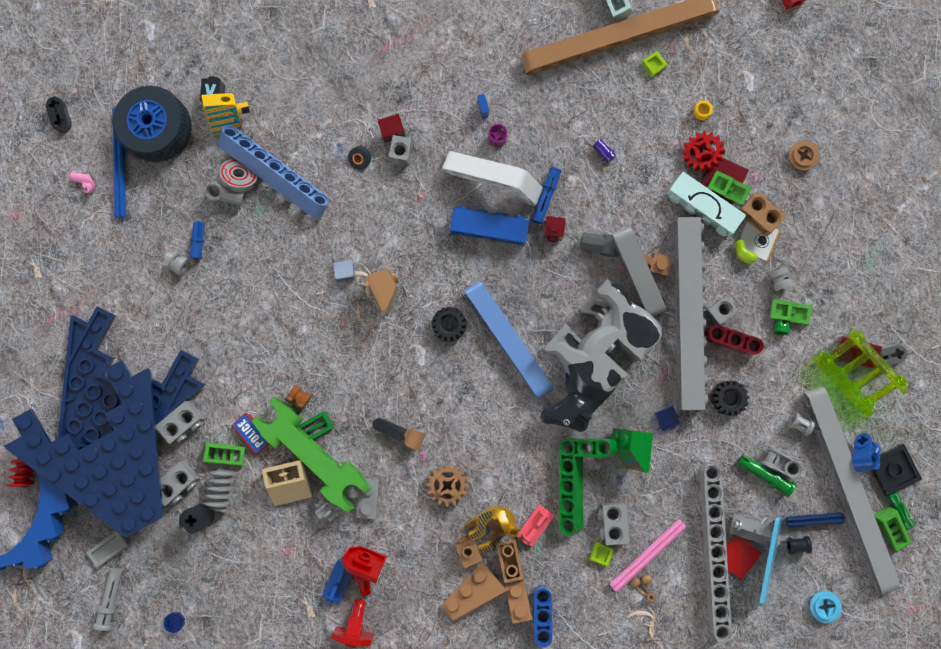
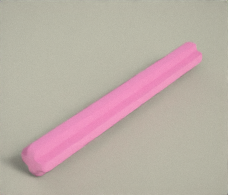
(648, 555)

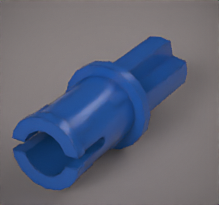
(197, 240)

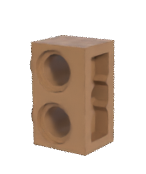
(758, 218)

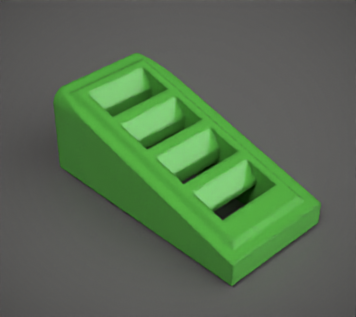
(207, 459)
(887, 517)

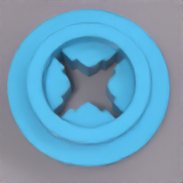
(832, 611)

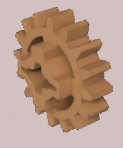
(453, 491)

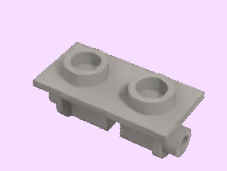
(750, 529)

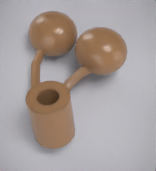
(646, 579)

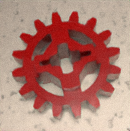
(705, 158)

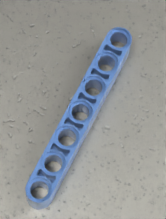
(273, 171)
(508, 339)

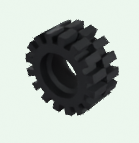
(437, 324)
(741, 400)

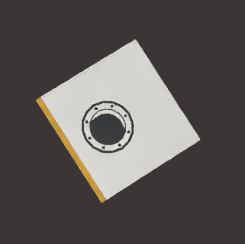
(757, 242)

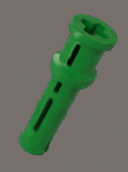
(773, 479)

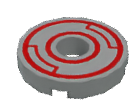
(238, 184)

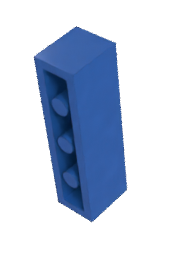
(489, 226)

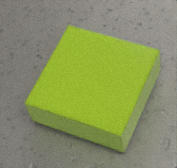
(654, 64)
(601, 553)

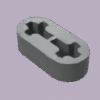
(892, 349)

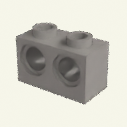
(178, 418)
(172, 480)
(619, 522)

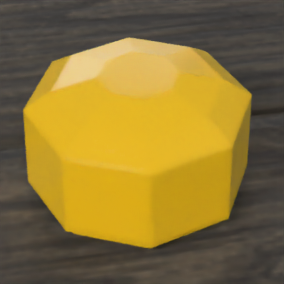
(702, 110)

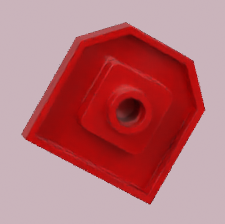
(364, 565)
(353, 634)

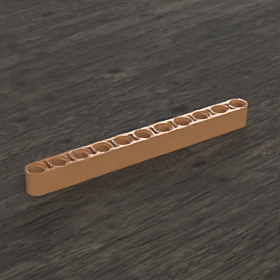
(617, 34)

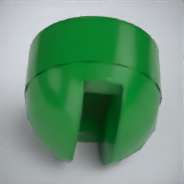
(781, 328)

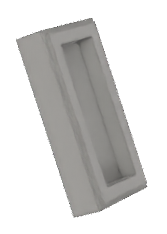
(107, 549)

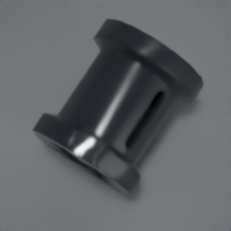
(799, 545)

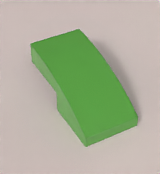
(729, 188)
(791, 312)

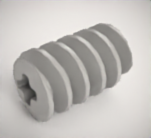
(219, 490)

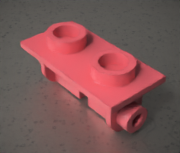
(535, 525)

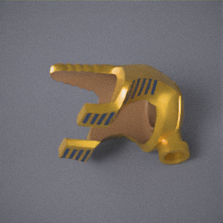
(501, 523)

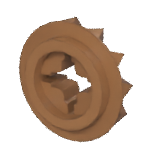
(812, 155)

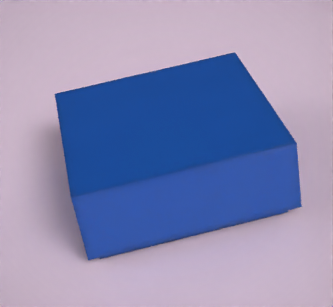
(483, 106)

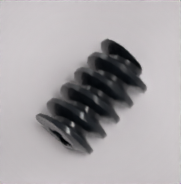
(196, 518)

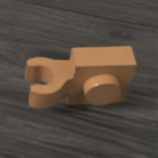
(659, 264)

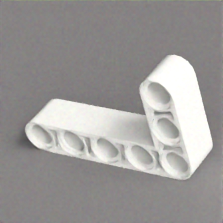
(494, 174)

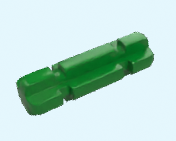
(895, 498)

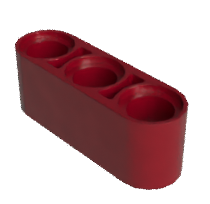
(742, 340)

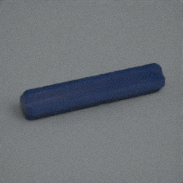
(815, 520)

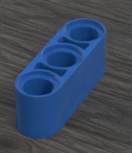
(546, 624)

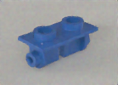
(337, 584)

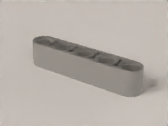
(639, 271)

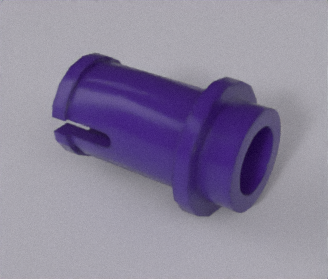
(607, 154)

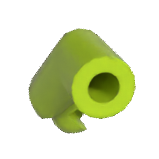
(743, 254)

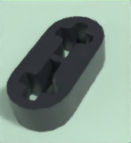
(55, 116)

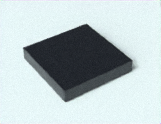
(896, 470)

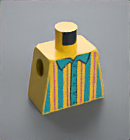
(223, 110)

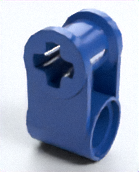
(866, 453)

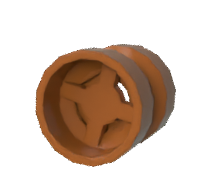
(298, 397)

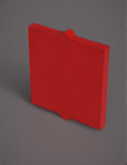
(741, 556)

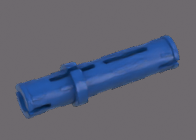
(554, 174)

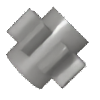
(326, 510)

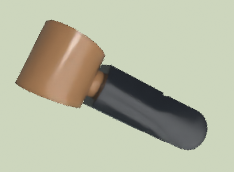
(412, 438)

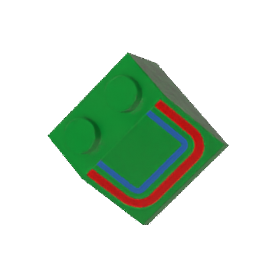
(634, 448)

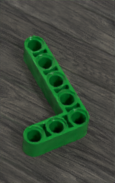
(575, 476)

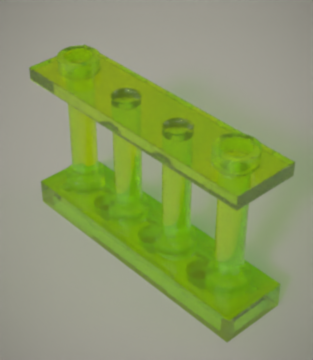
(853, 389)

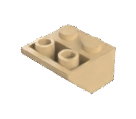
(287, 482)

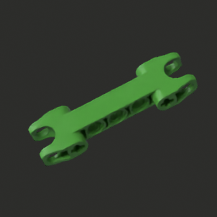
(335, 477)

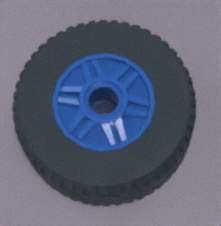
(152, 123)

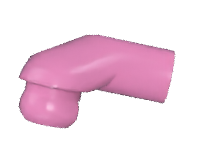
(85, 180)

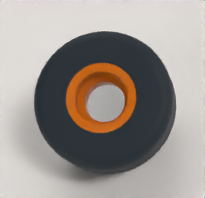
(365, 155)

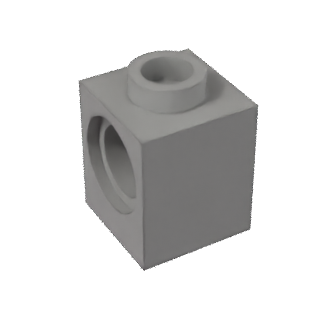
(400, 143)
(714, 314)

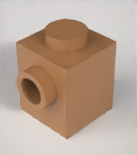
(468, 551)

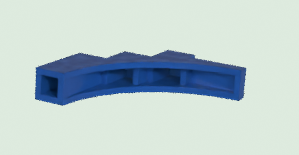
(46, 527)

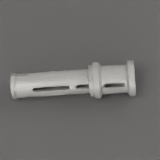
(104, 609)

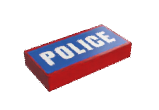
(249, 433)

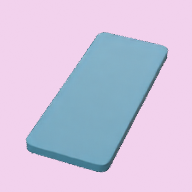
(770, 562)

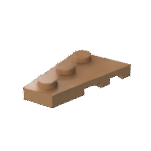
(475, 591)

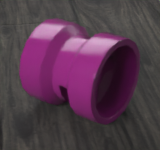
(497, 131)

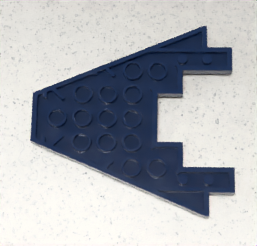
(89, 392)
(115, 474)

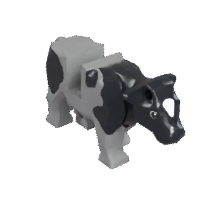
(588, 370)

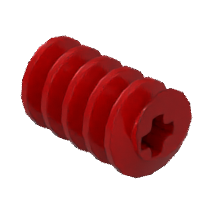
(22, 474)

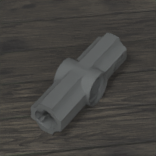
(603, 244)

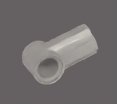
(225, 194)

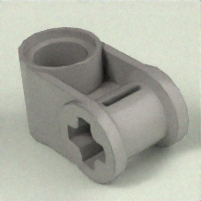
(779, 462)

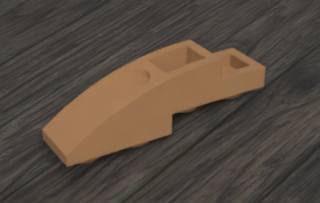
(514, 581)

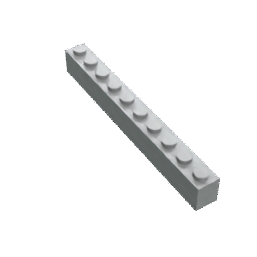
(689, 314)

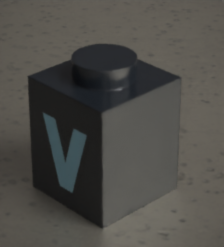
(211, 85)

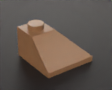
(384, 288)

